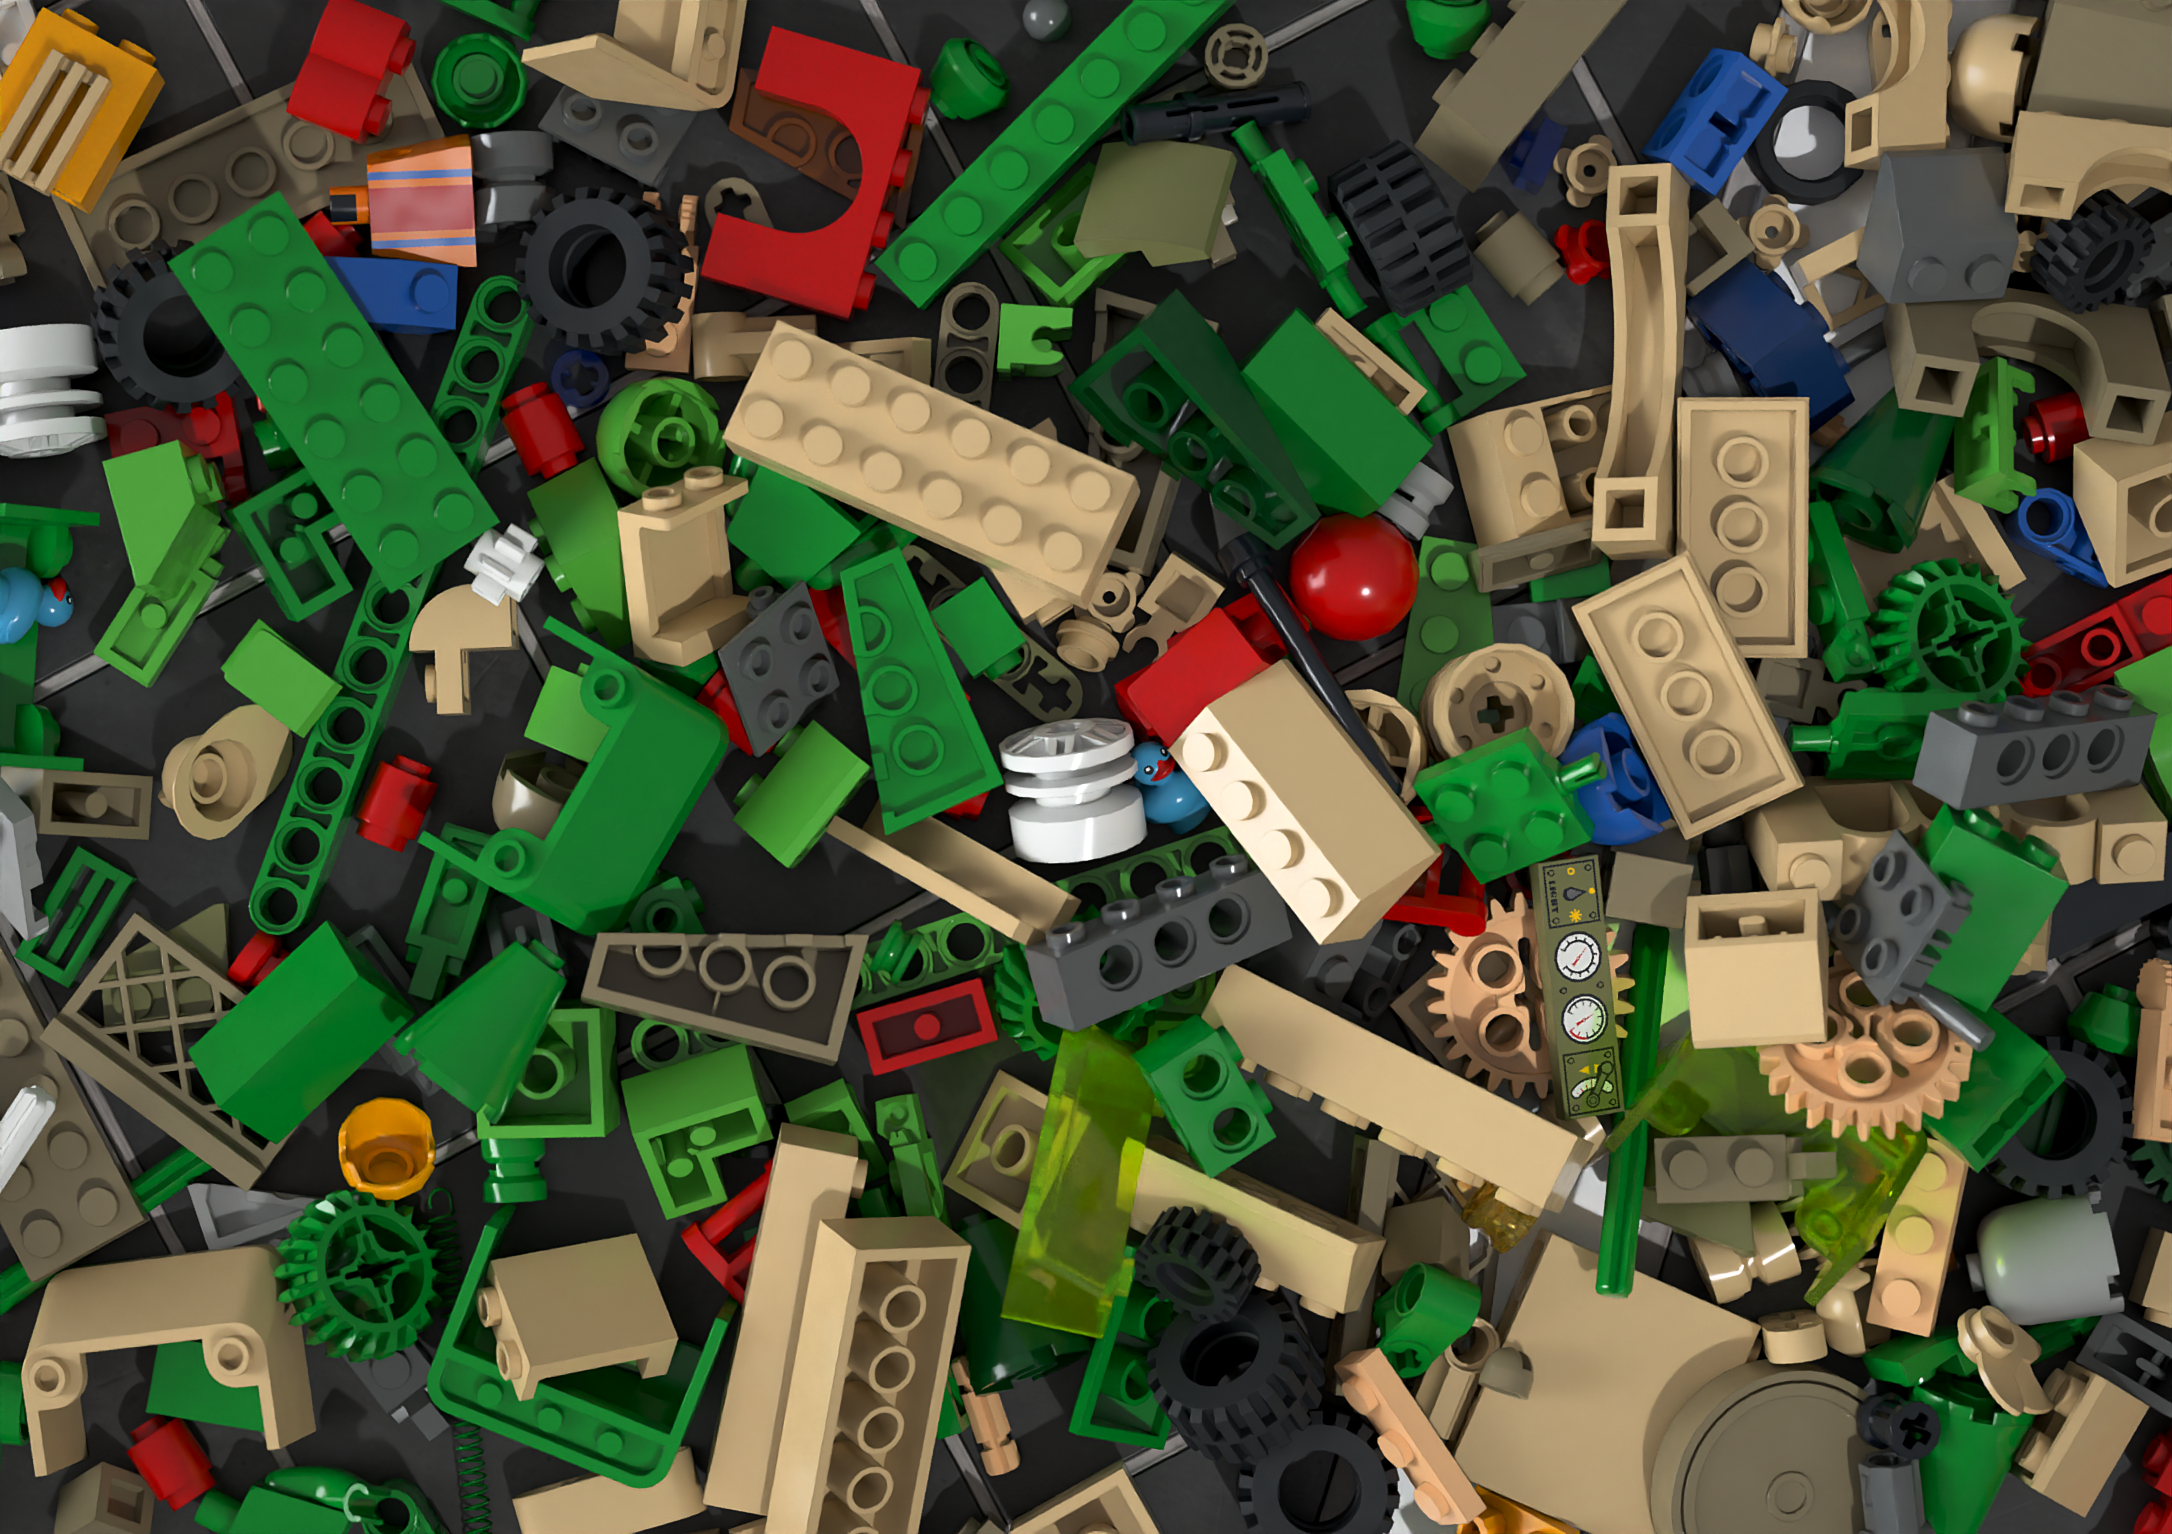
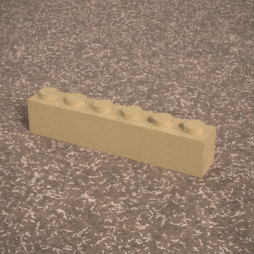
(807, 1183)

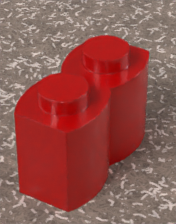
(351, 69)

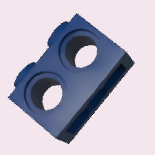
(1715, 119)

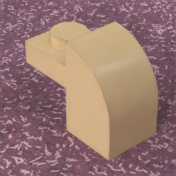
(453, 627)

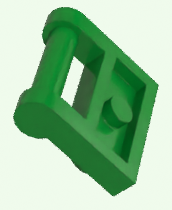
(1465, 348)

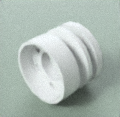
(37, 390)
(1073, 790)

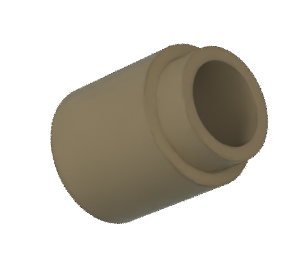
(1518, 256)

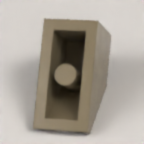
(84, 802)

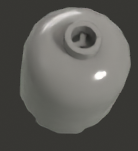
(2046, 1260)

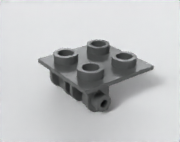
(620, 134)
(778, 664)
(1896, 918)

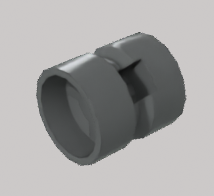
(512, 179)

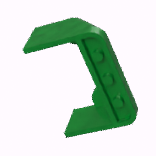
(42, 543)
(622, 808)
(586, 1417)

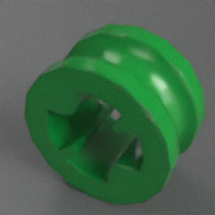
(896, 951)

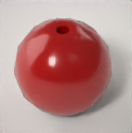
(1353, 576)

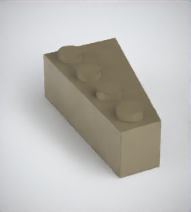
(1509, 82)
(1147, 523)
(745, 988)

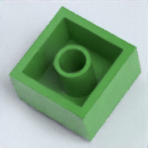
(568, 1081)

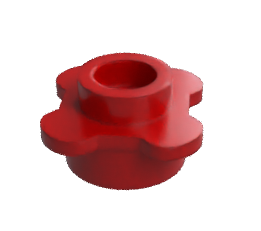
(1584, 251)

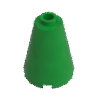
(488, 1027)
(1971, 1454)

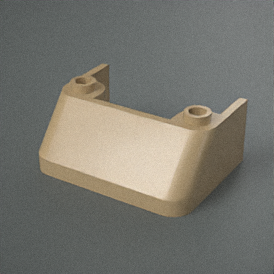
(659, 55)
(197, 1295)

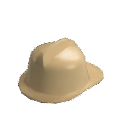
(226, 771)

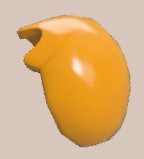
(387, 1148)

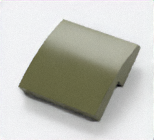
(1156, 201)

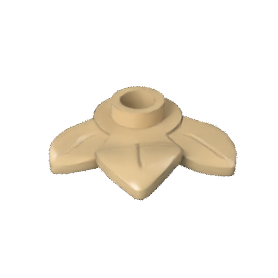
(2003, 1359)

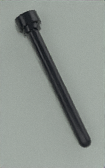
(1249, 563)

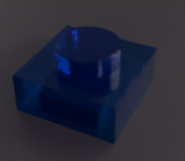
(1536, 154)

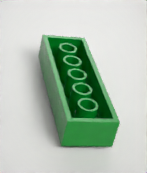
(333, 391)

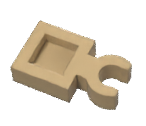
(1176, 600)

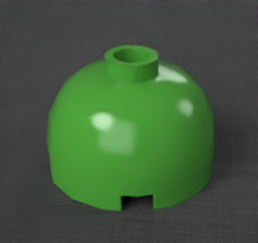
(657, 434)

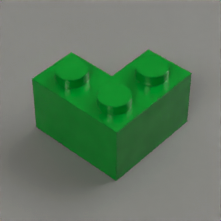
(284, 539)

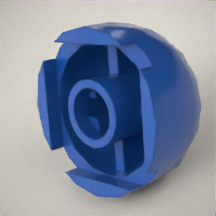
(1629, 800)

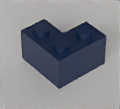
(1772, 340)

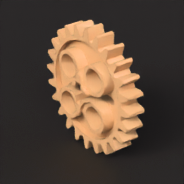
(1473, 1002)
(1869, 1048)

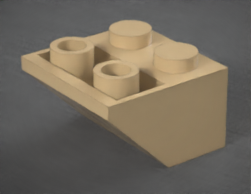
(1757, 968)
(2080, 1439)

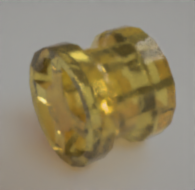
(1499, 1221)

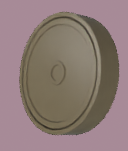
(1764, 1455)

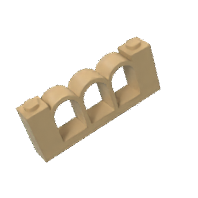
(1837, 826)

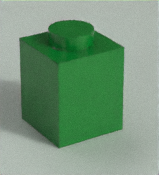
(980, 631)

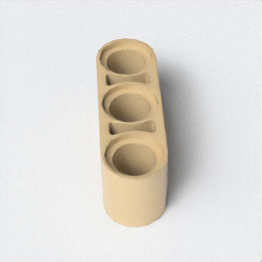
(608, 1507)

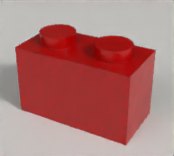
(927, 1025)

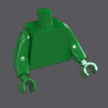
(800, 532)
(295, 1503)

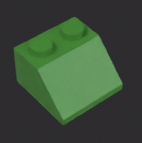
(164, 512)
(801, 793)

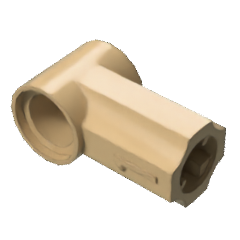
(732, 342)
(1451, 1381)

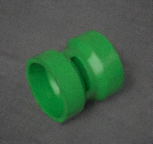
(514, 1170)

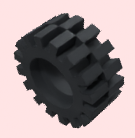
(2092, 252)
(1197, 1264)

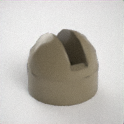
(1508, 1373)

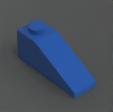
(400, 293)

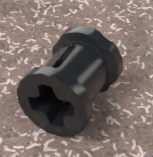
(1903, 1417)

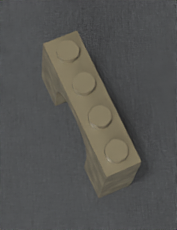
(2102, 354)

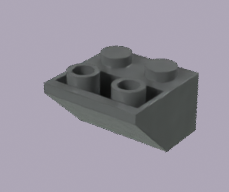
(1345, 976)

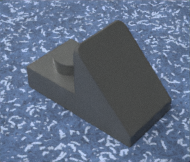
(1544, 627)

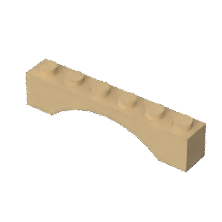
(1649, 275)

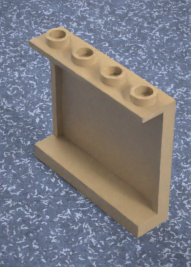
(1601, 1388)

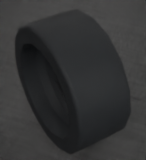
(1770, 171)

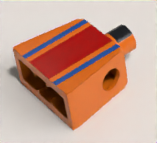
(415, 202)

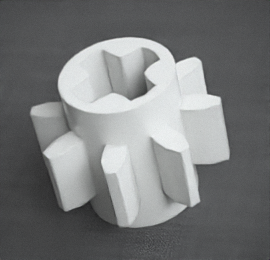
(504, 564)

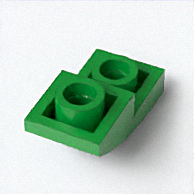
(1917, 1358)

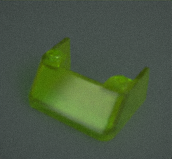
(1731, 1095)
(1082, 1187)

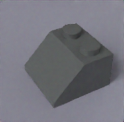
(1939, 226)

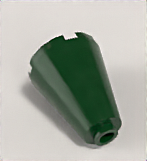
(1883, 473)
(1000, 1347)

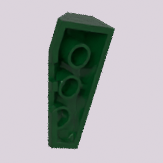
(1189, 405)

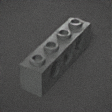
(2034, 747)
(1066, 964)

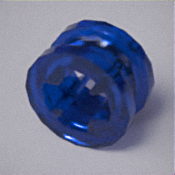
(590, 362)

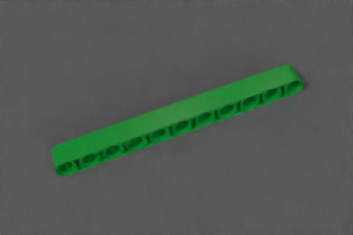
(371, 631)

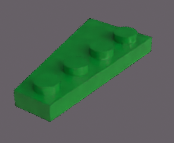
(916, 712)

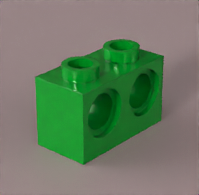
(1196, 1101)

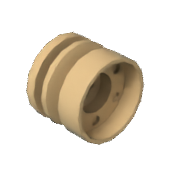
(1500, 677)

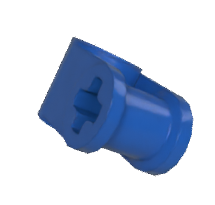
(2065, 540)

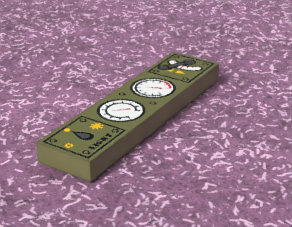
(1577, 986)

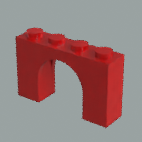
(830, 265)

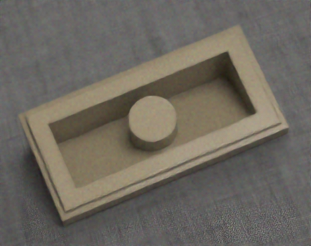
(1534, 556)

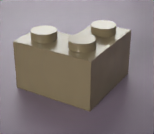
(1650, 878)

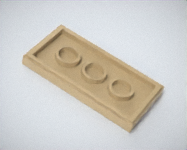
(1747, 514)
(1688, 695)

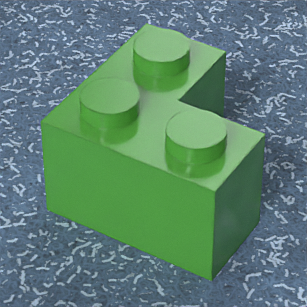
(582, 530)
(689, 1118)

